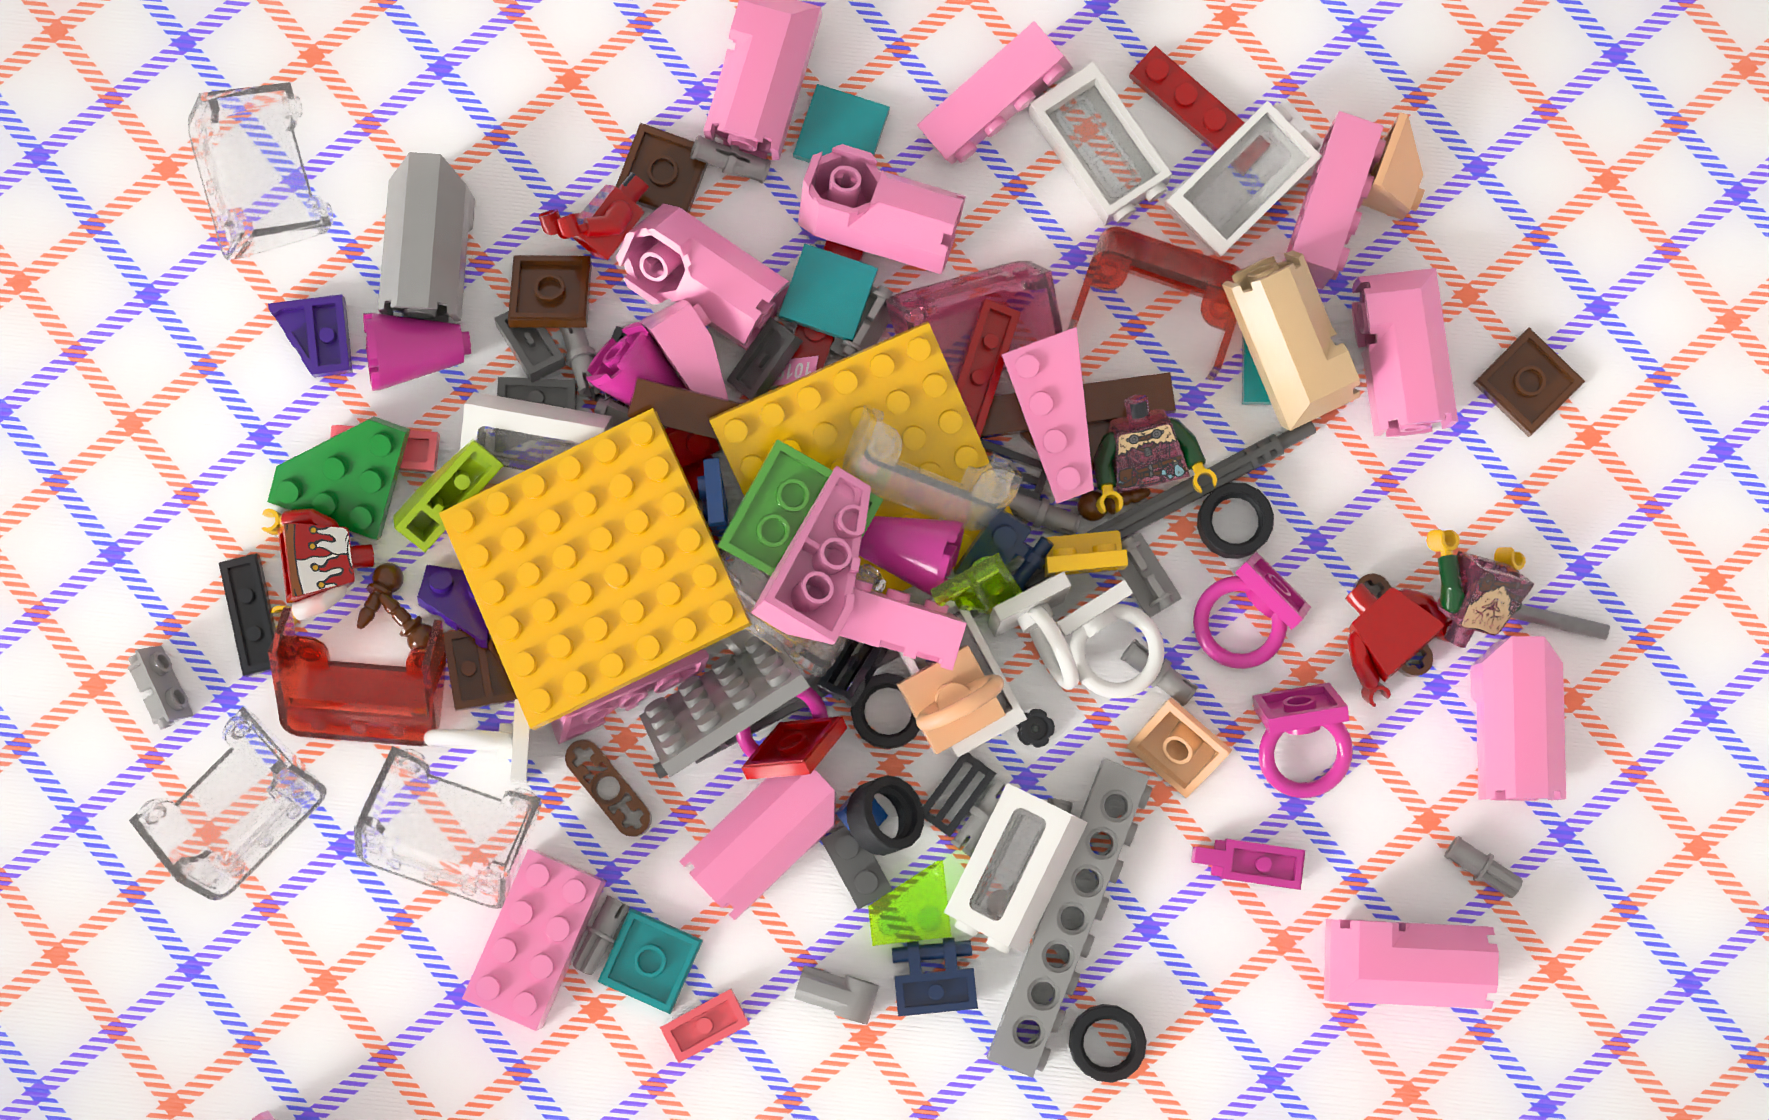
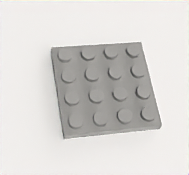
(720, 703)

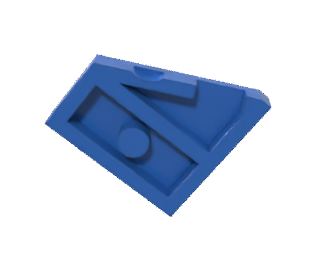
(713, 496)

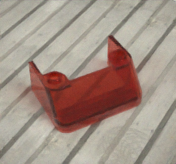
(1126, 251)
(356, 698)

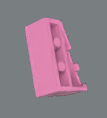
(904, 625)

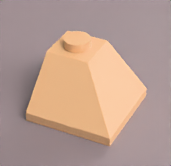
(1397, 173)

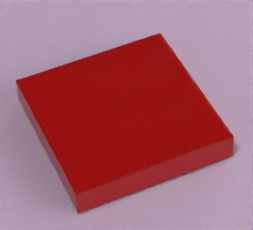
(794, 748)

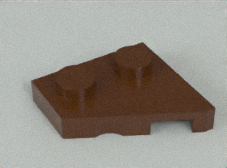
(475, 673)

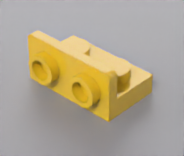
(1085, 554)

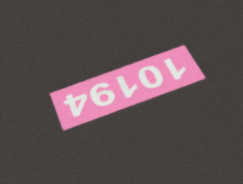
(796, 369)

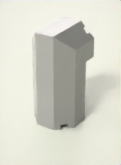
(425, 240)

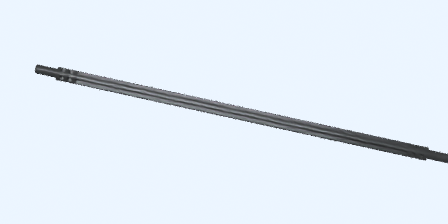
(1125, 523)

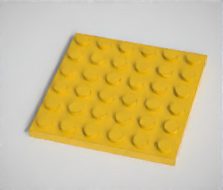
(821, 410)
(594, 569)

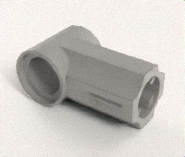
(845, 995)

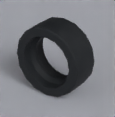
(1258, 502)
(868, 734)
(908, 809)
(1137, 1048)

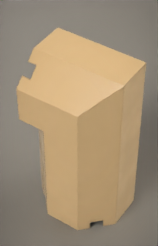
(1291, 339)

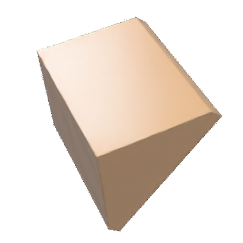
(1178, 747)

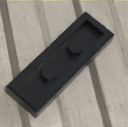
(249, 612)

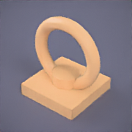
(953, 702)

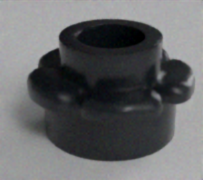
(1041, 737)

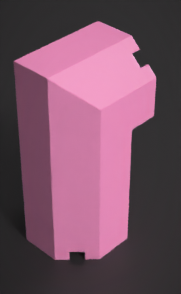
(763, 74)
(878, 211)
(684, 259)
(1404, 352)
(1520, 721)
(762, 839)
(1409, 964)

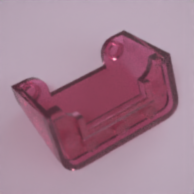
(954, 305)

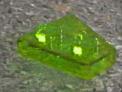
(979, 587)
(912, 910)

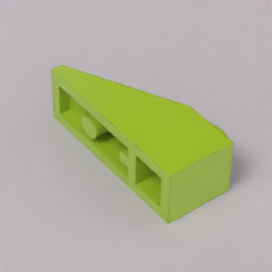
(451, 484)

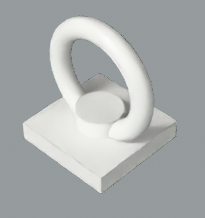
(1035, 615)
(1095, 617)
(510, 741)

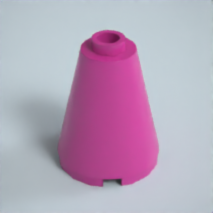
(410, 348)
(634, 356)
(913, 548)

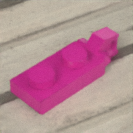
(1253, 862)

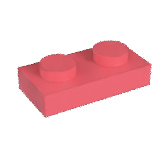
(704, 1025)

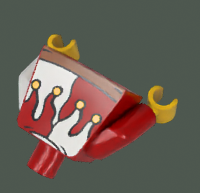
(315, 560)

